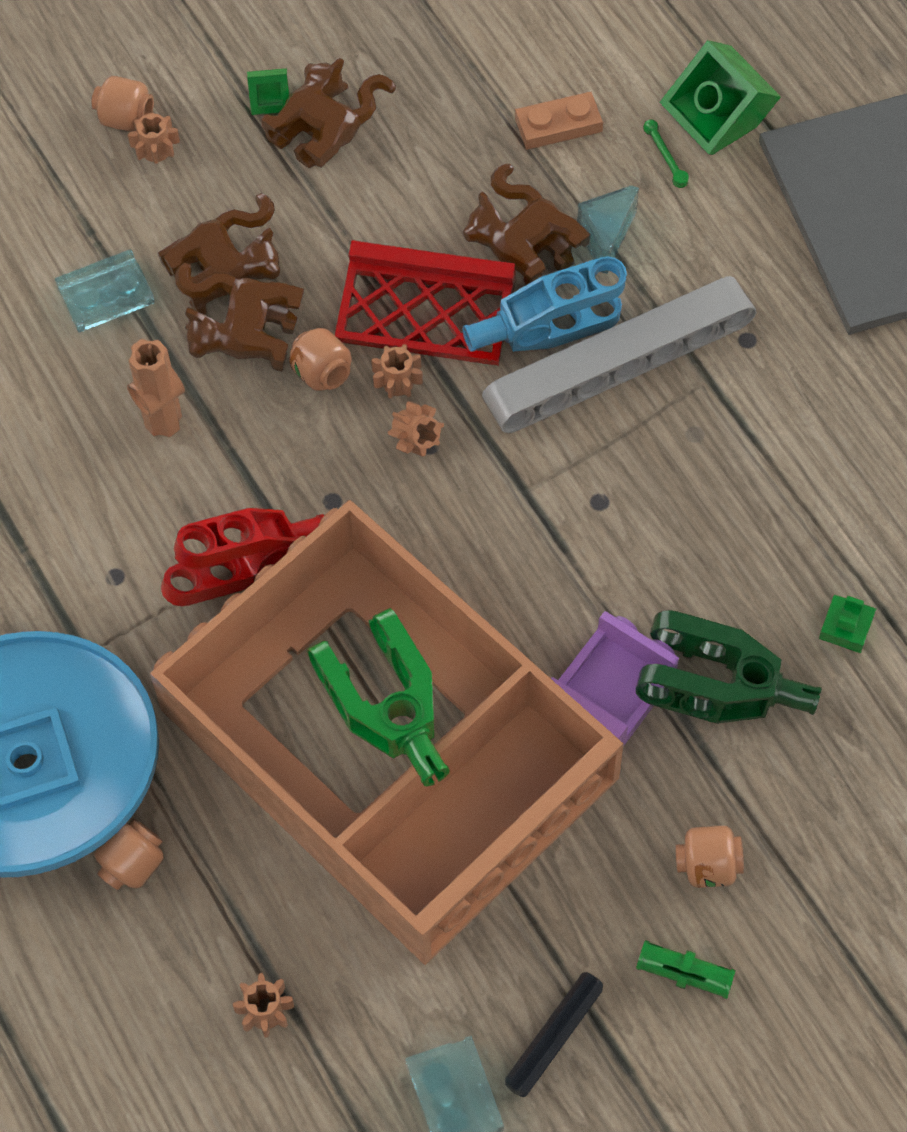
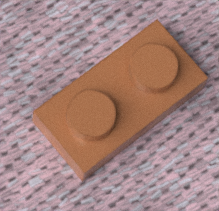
(558, 120)

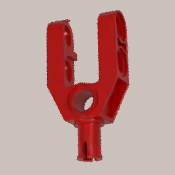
(264, 541)

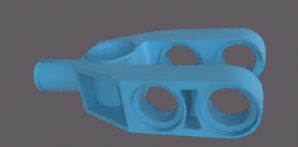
(528, 312)

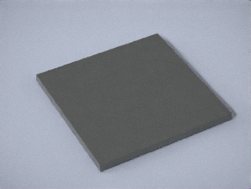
(850, 202)

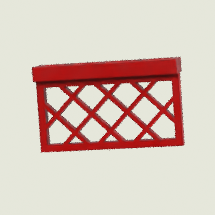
(423, 269)

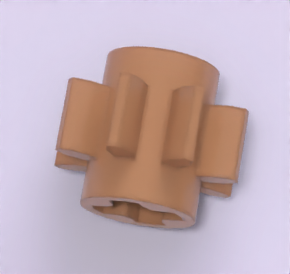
(153, 137)
(397, 371)
(416, 428)
(263, 990)

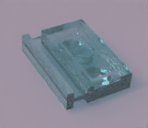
(104, 290)
(454, 1089)

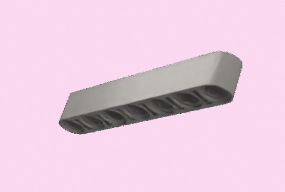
(618, 354)

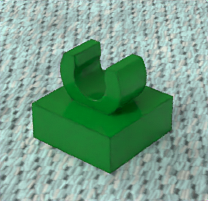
(267, 90)
(847, 623)

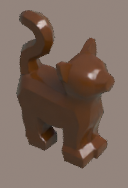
(320, 116)
(533, 230)
(214, 251)
(249, 309)

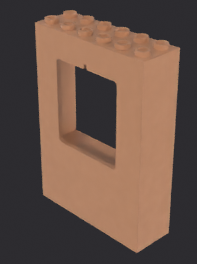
(418, 854)

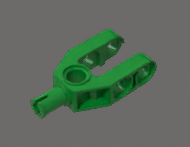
(375, 722)

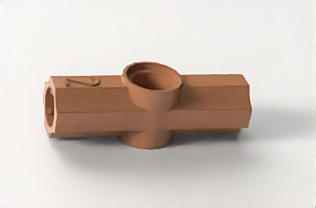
(155, 387)

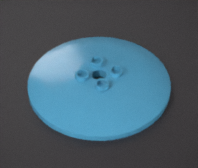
(91, 742)

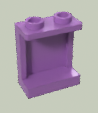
(607, 673)

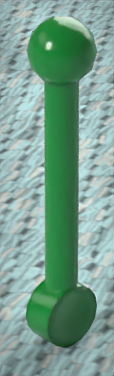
(680, 177)

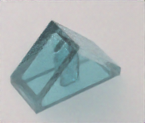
(608, 220)

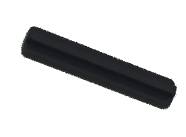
(554, 1034)

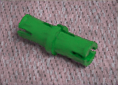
(685, 969)

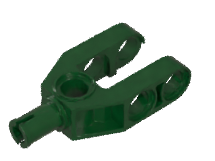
(726, 701)

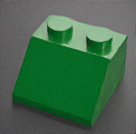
(719, 97)

